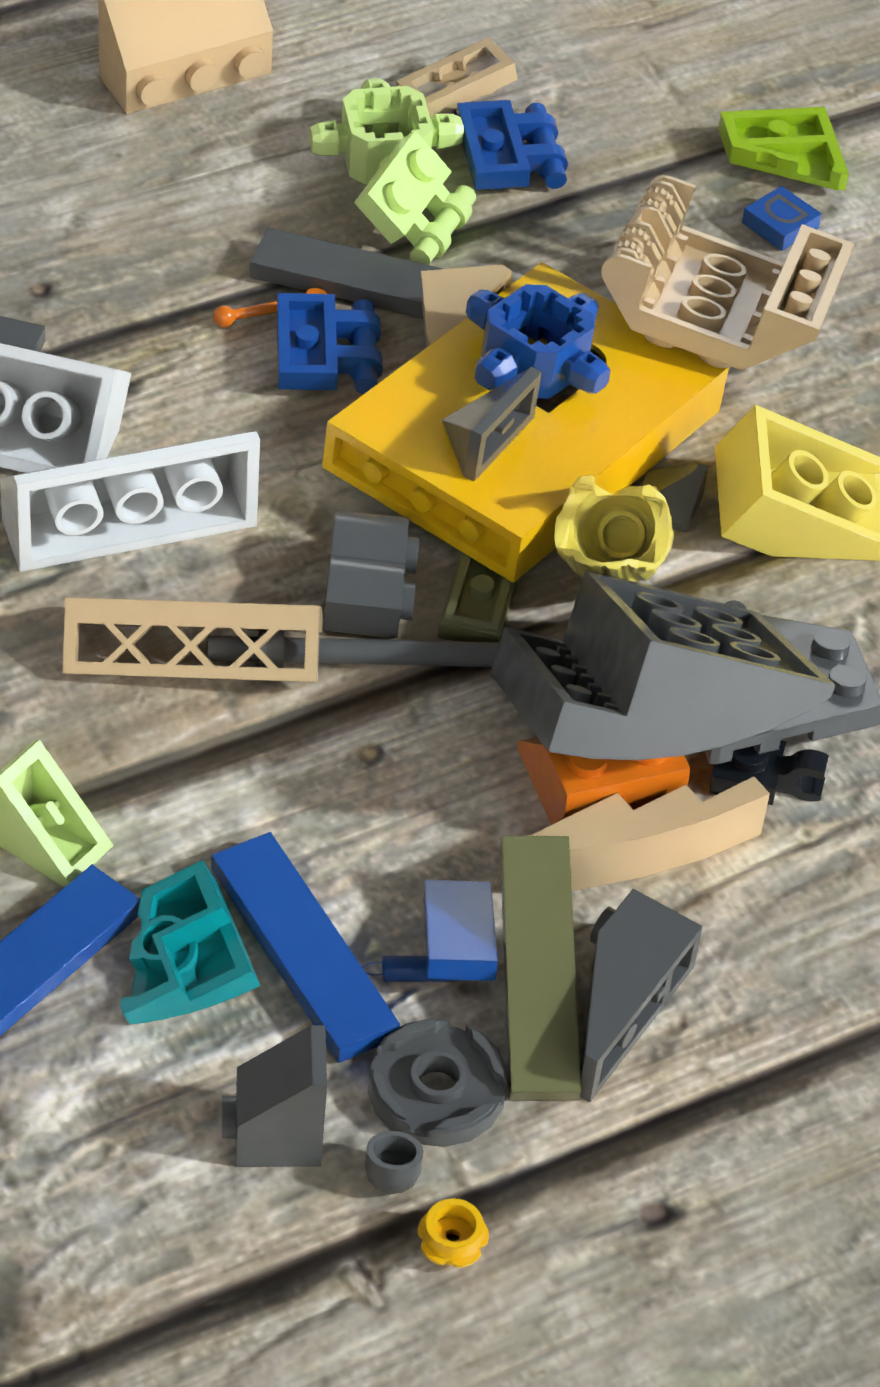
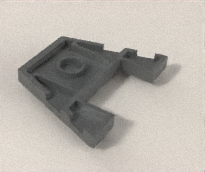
(853, 701)

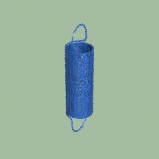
(405, 969)

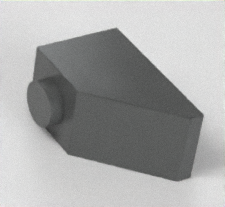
(280, 1104)

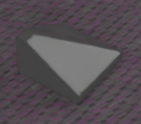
(682, 489)

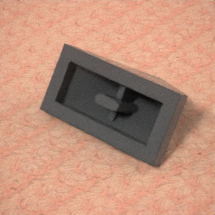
(492, 422)

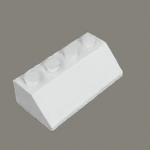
(56, 409)
(132, 501)

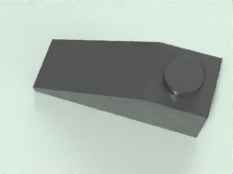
(636, 969)

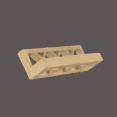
(194, 615)

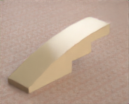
(625, 844)

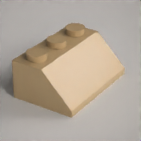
(180, 48)

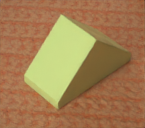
(46, 818)

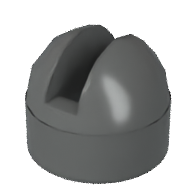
(393, 1161)

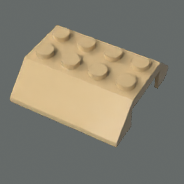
(716, 294)

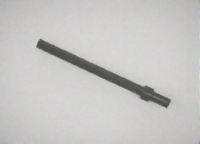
(358, 651)

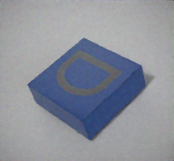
(779, 217)

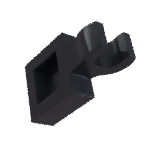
(794, 774)

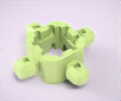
(374, 113)

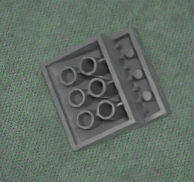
(654, 674)

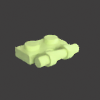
(404, 188)

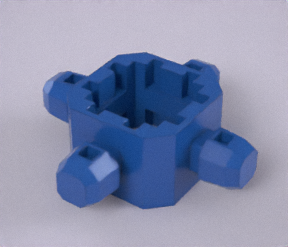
(538, 314)

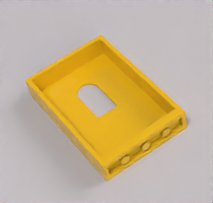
(401, 455)

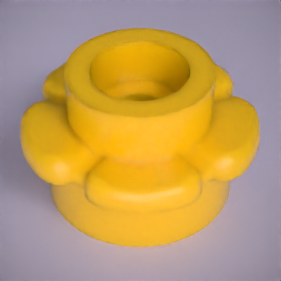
(455, 1218)

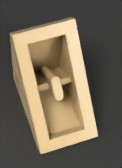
(448, 290)

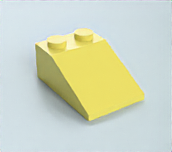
(797, 491)

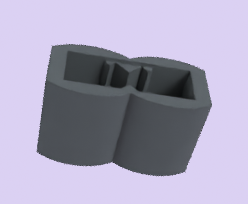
(368, 574)

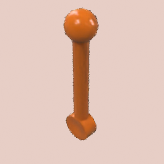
(225, 316)

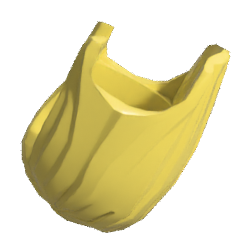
(615, 532)

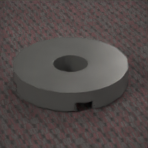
(437, 1115)

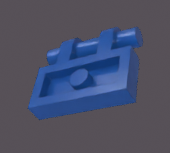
(496, 146)
(309, 347)

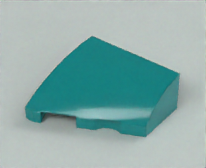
(185, 949)

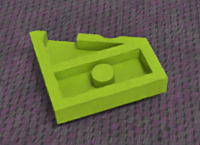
(786, 144)

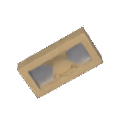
(462, 77)

